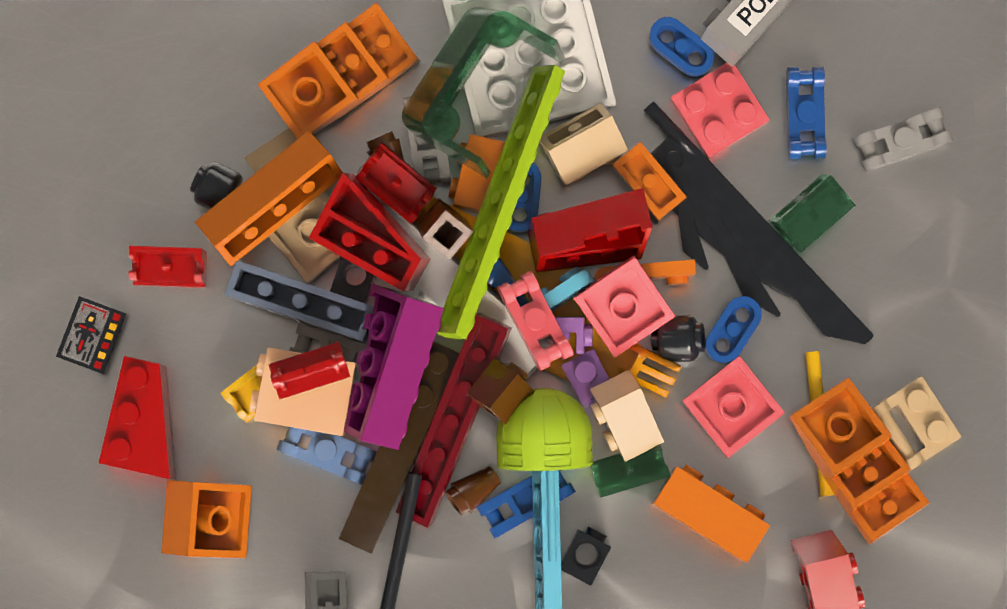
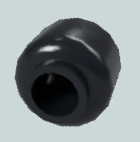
(214, 184)
(679, 339)

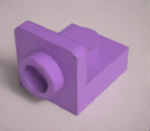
(583, 331)

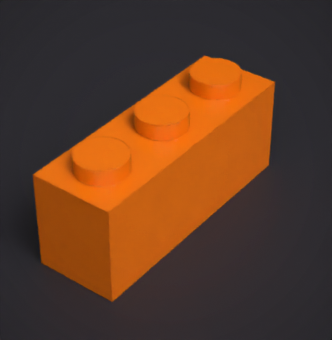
(712, 512)

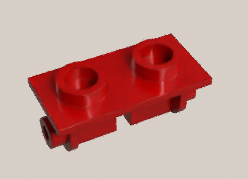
(309, 370)

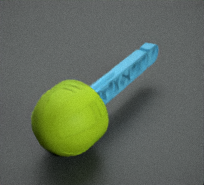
(543, 437)

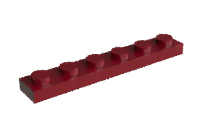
(455, 416)

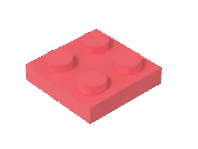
(719, 109)
(624, 306)
(733, 407)

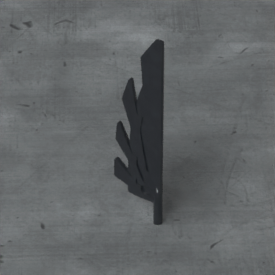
(744, 237)

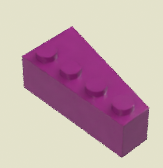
(391, 366)

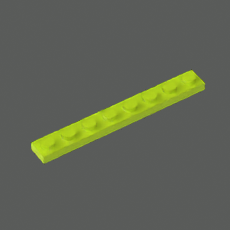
(500, 201)

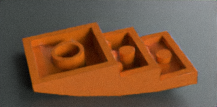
(338, 72)
(859, 460)

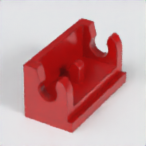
(396, 182)
(168, 266)

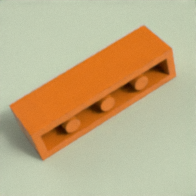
(269, 198)

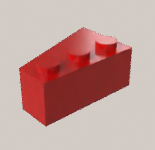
(369, 236)
(139, 421)

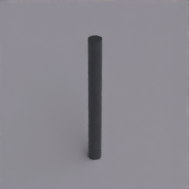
(401, 540)

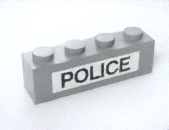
(740, 26)

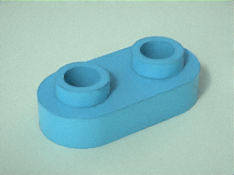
(572, 283)

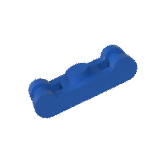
(806, 112)
(520, 502)

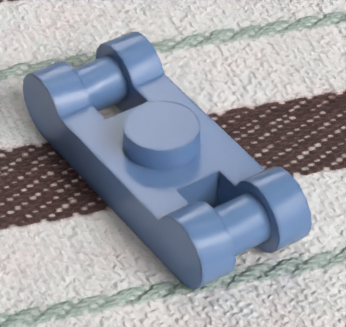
(328, 453)

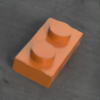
(642, 171)

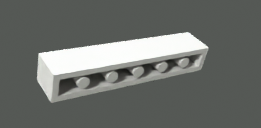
(435, 287)

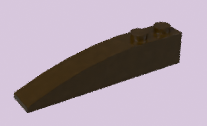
(392, 466)

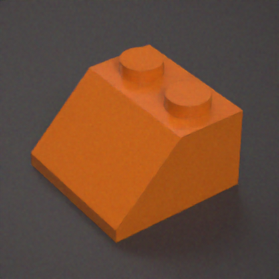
(206, 519)

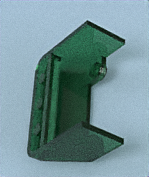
(429, 108)

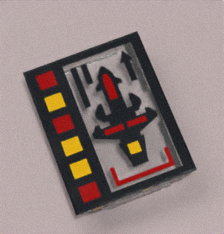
(91, 335)

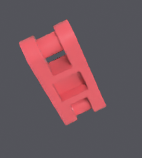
(535, 321)

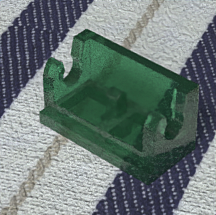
(812, 212)
(616, 475)

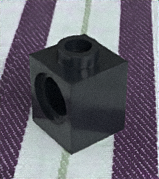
(355, 292)
(585, 572)

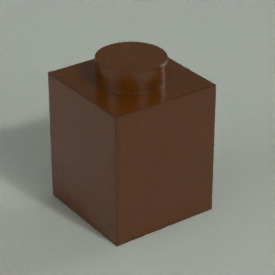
(444, 228)
(500, 389)

